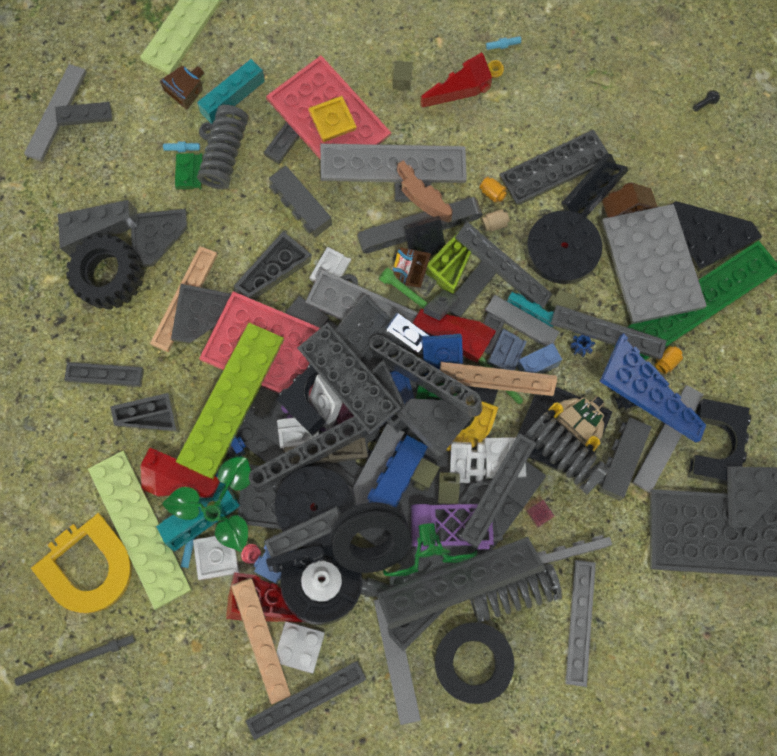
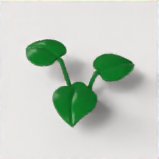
(230, 532)
(428, 538)

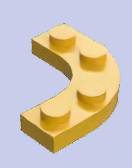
(479, 427)

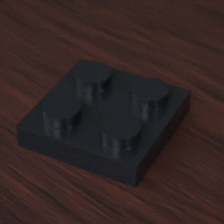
(425, 235)

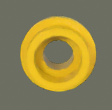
(495, 64)

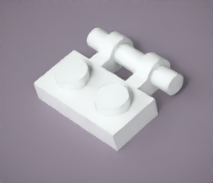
(461, 461)

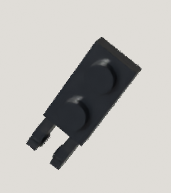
(295, 558)

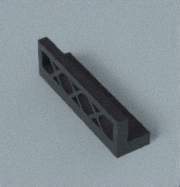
(591, 184)

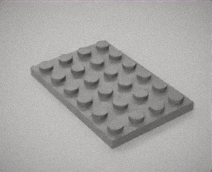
(653, 264)

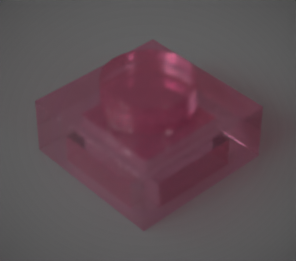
(540, 513)

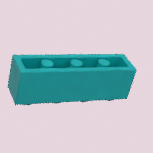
(232, 89)
(178, 531)

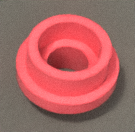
(250, 553)

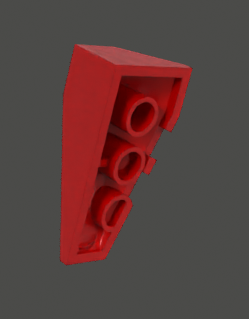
(467, 82)
(474, 333)
(163, 475)
(269, 598)

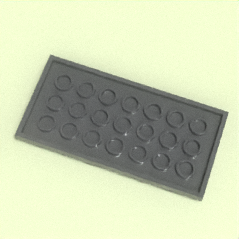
(694, 536)

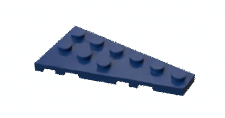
(646, 387)

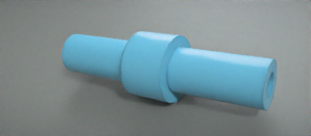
(503, 43)
(181, 146)

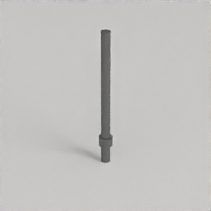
(113, 646)

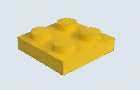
(332, 119)

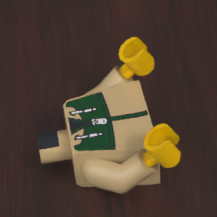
(581, 419)

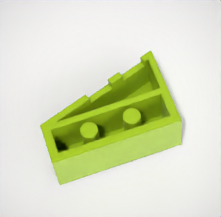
(449, 265)

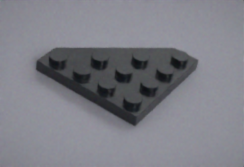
(713, 234)

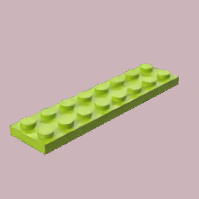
(230, 401)

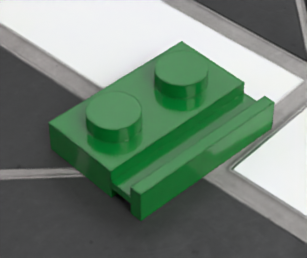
(187, 170)

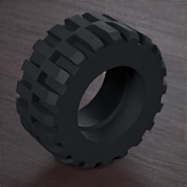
(87, 258)

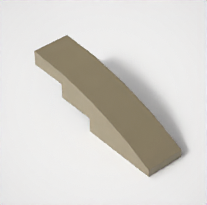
(353, 451)

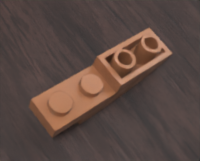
(426, 198)

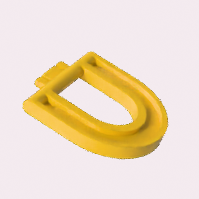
(63, 589)

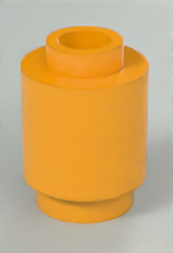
(493, 189)
(671, 358)

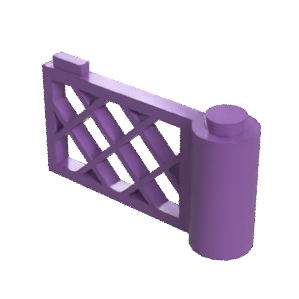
(425, 514)

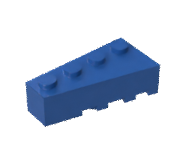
(399, 471)

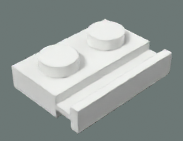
(331, 262)
(292, 433)

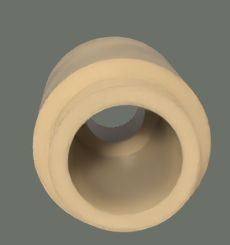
(495, 220)

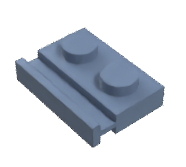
(506, 351)

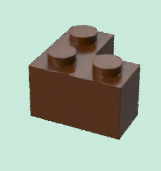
(629, 200)

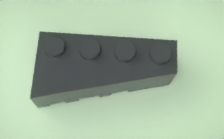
(101, 220)
(272, 267)

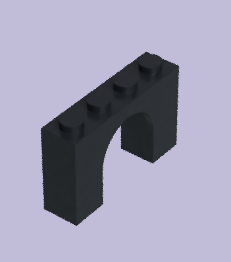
(296, 401)
(734, 421)

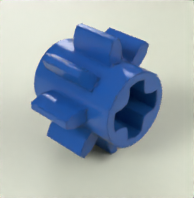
(586, 341)

